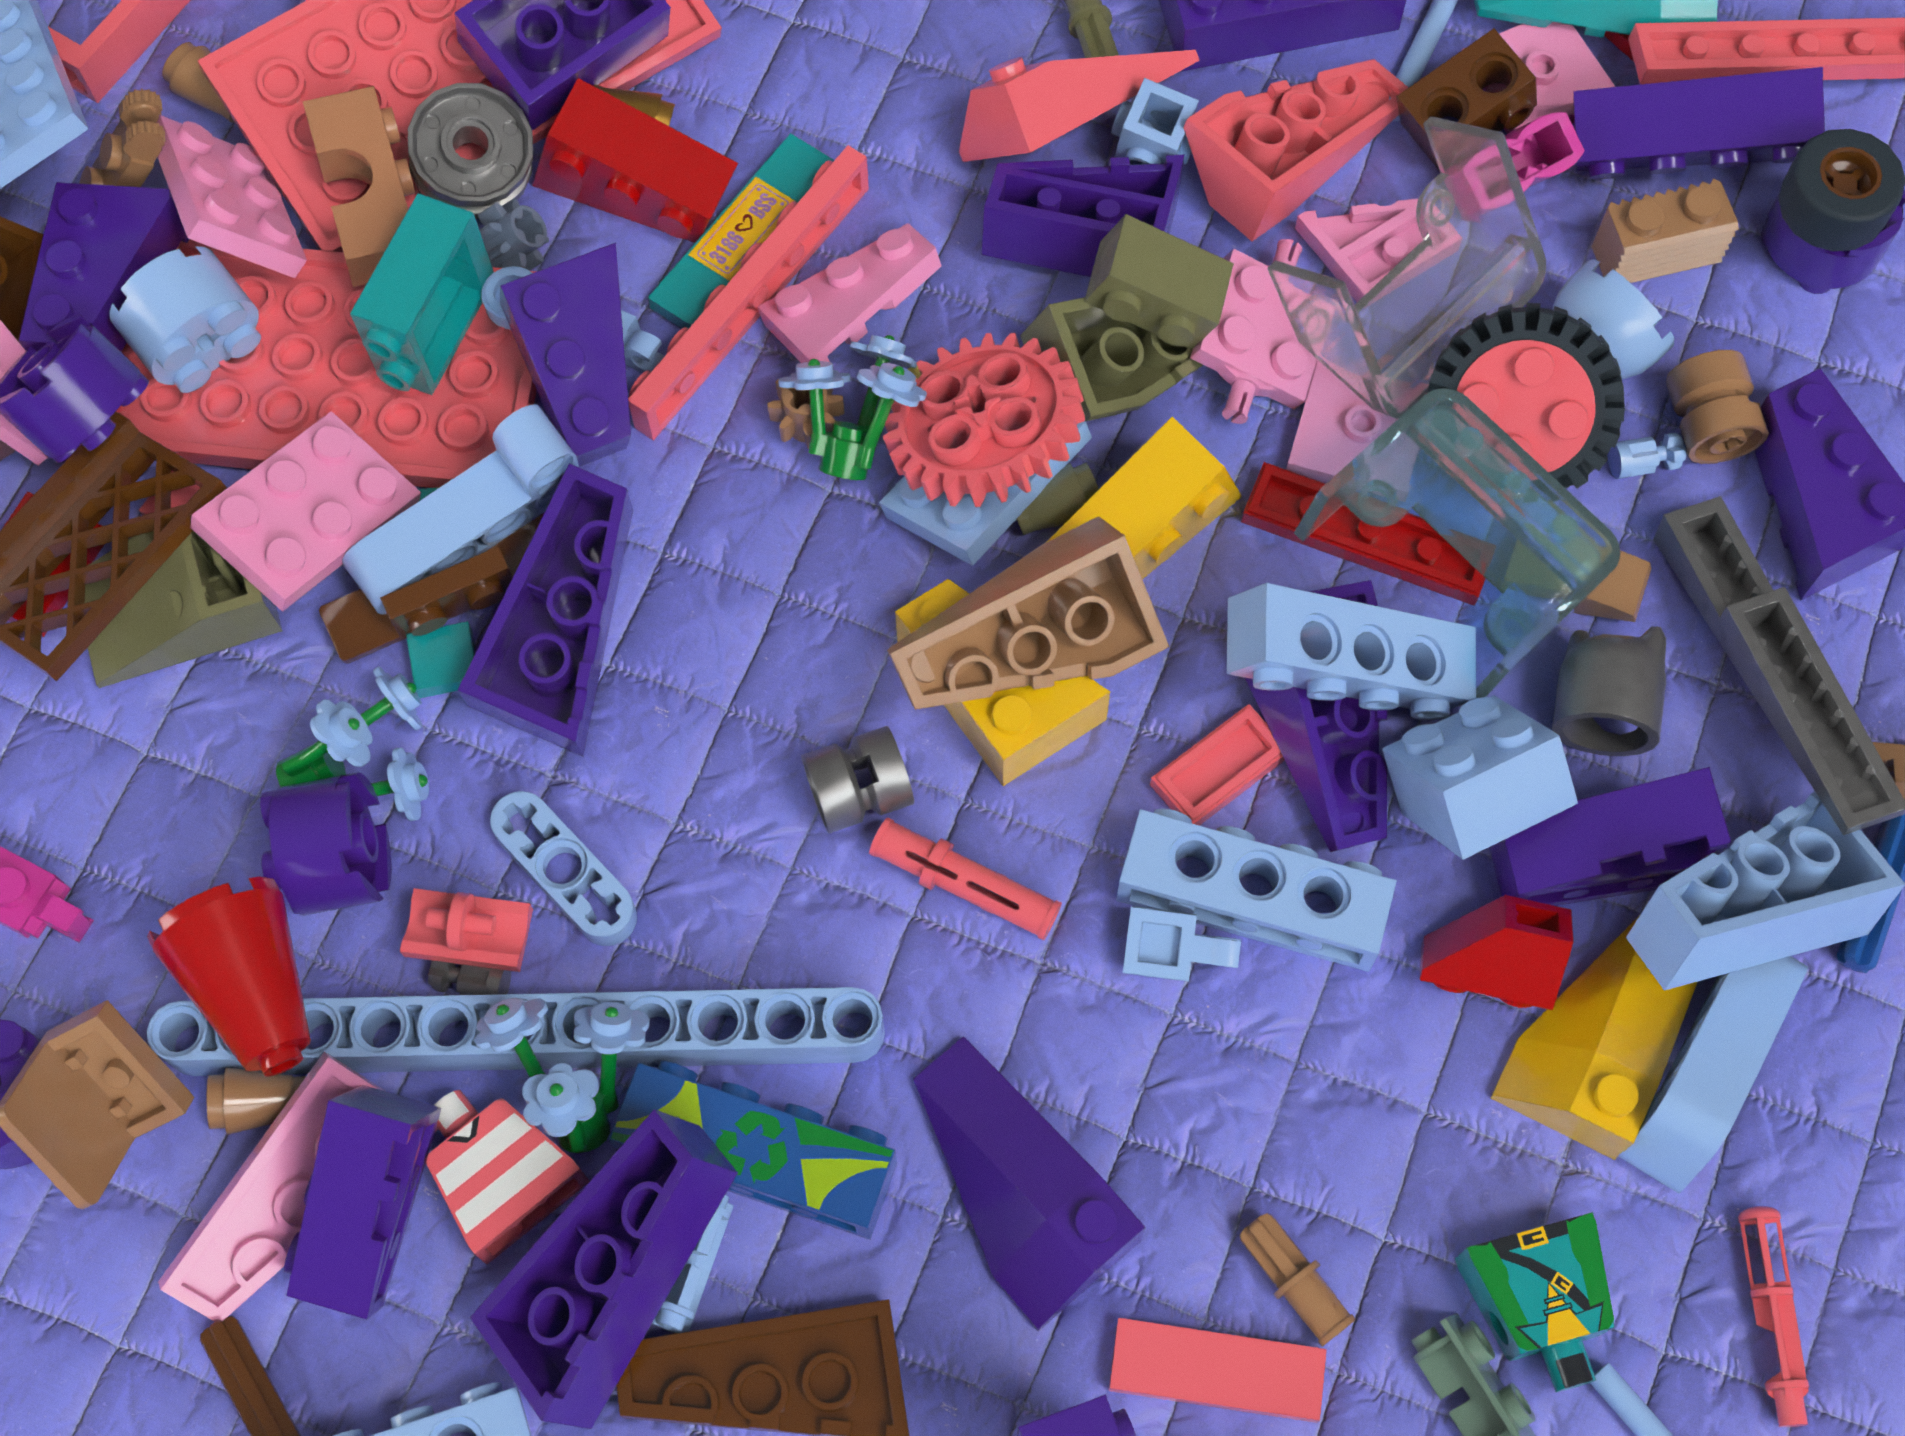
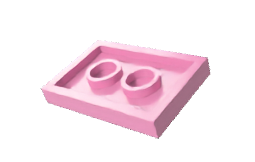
(228, 198)
(303, 510)

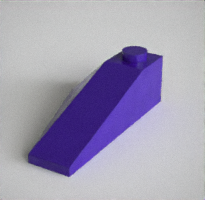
(1333, 751)

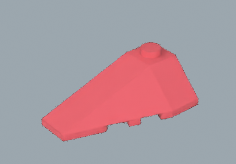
(1044, 100)

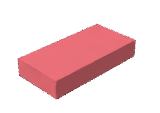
(1219, 767)

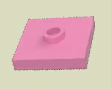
(1558, 62)
(1332, 428)

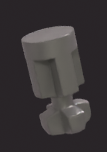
(469, 979)

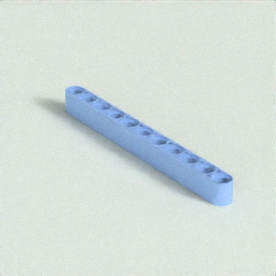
(425, 1017)

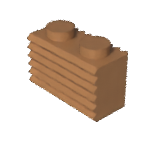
(1666, 232)

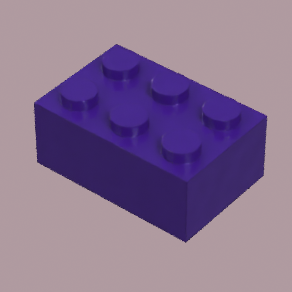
(544, 46)

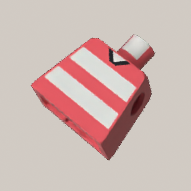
(498, 1173)

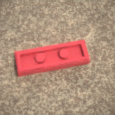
(1218, 1370)

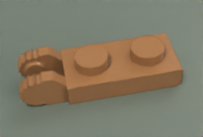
(133, 146)

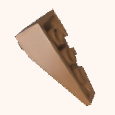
(1045, 619)

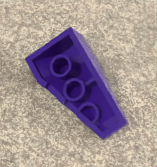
(1031, 1197)

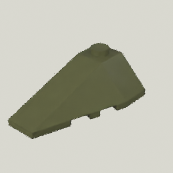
(1113, 360)

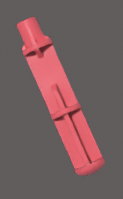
(1776, 1313)

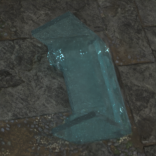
(1487, 505)

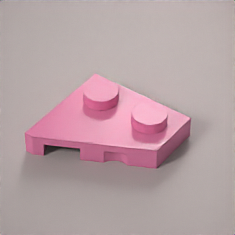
(1362, 243)

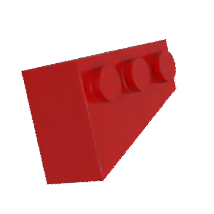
(631, 165)

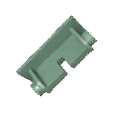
(1463, 1361)

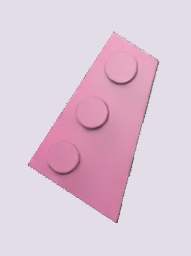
(838, 301)

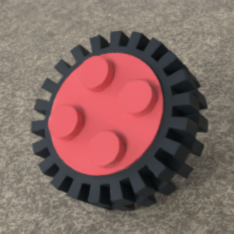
(1542, 384)

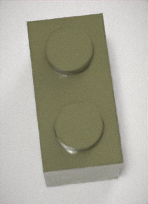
(1158, 282)

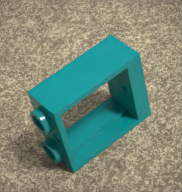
(423, 295)

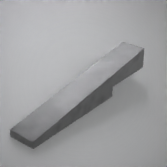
(1779, 664)

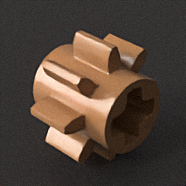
(795, 412)

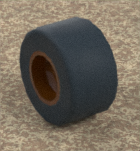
(1841, 189)

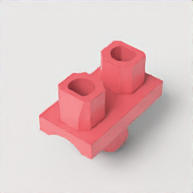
(467, 930)

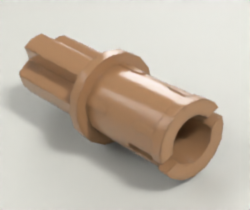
(1295, 1278)

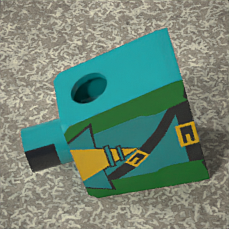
(1544, 1294)

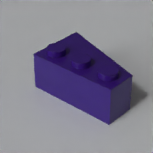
(1060, 213)
(91, 249)
(574, 349)
(1829, 484)
(1615, 842)
(359, 1199)

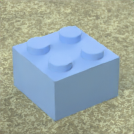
(1480, 775)

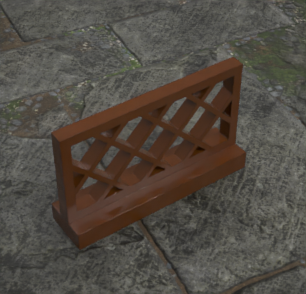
(62, 522)

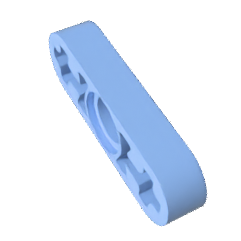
(547, 824)

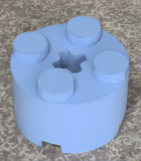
(186, 317)

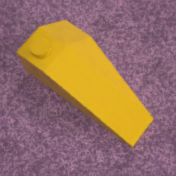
(1598, 1052)

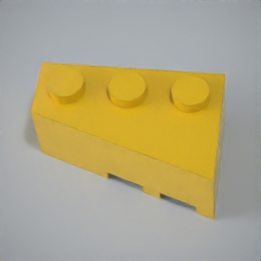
(1161, 496)

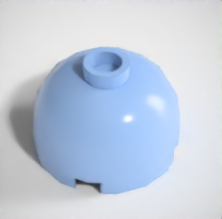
(1618, 314)

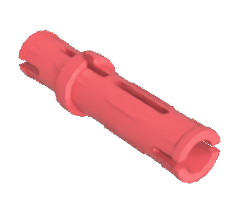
(898, 847)

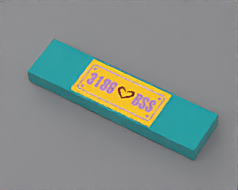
(743, 223)

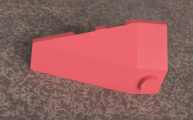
(1281, 145)

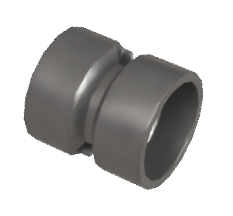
(836, 787)

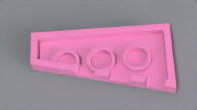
(262, 1207)

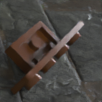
(428, 603)

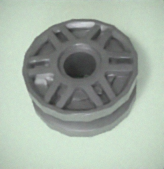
(463, 116)

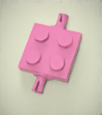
(1255, 340)

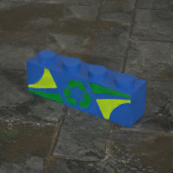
(778, 1154)

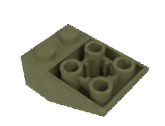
(180, 613)

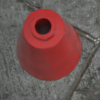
(239, 971)

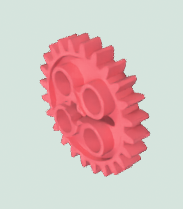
(986, 420)

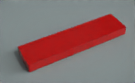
(1402, 550)

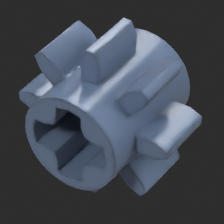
(513, 235)

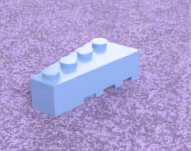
(1765, 899)

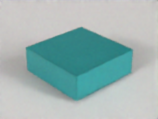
(441, 658)

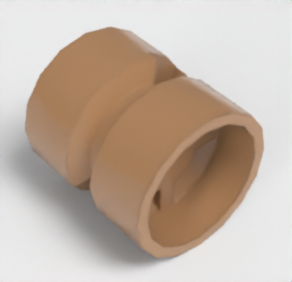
(1715, 406)

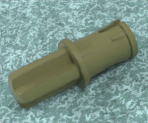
(1090, 24)

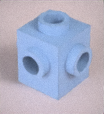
(1153, 125)

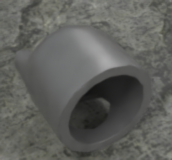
(1614, 680)

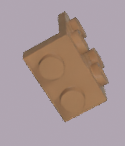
(87, 1100)

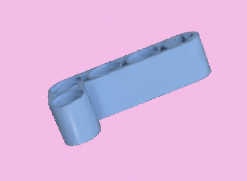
(468, 511)
(1714, 1071)

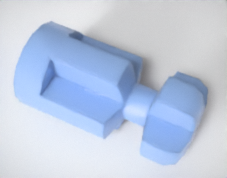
(1642, 455)

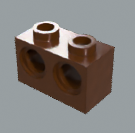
(1457, 91)

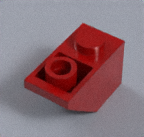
(1502, 951)

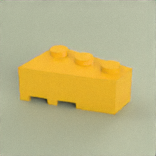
(1016, 724)

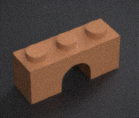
(355, 142)

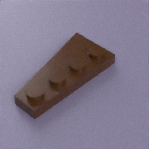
(779, 1374)

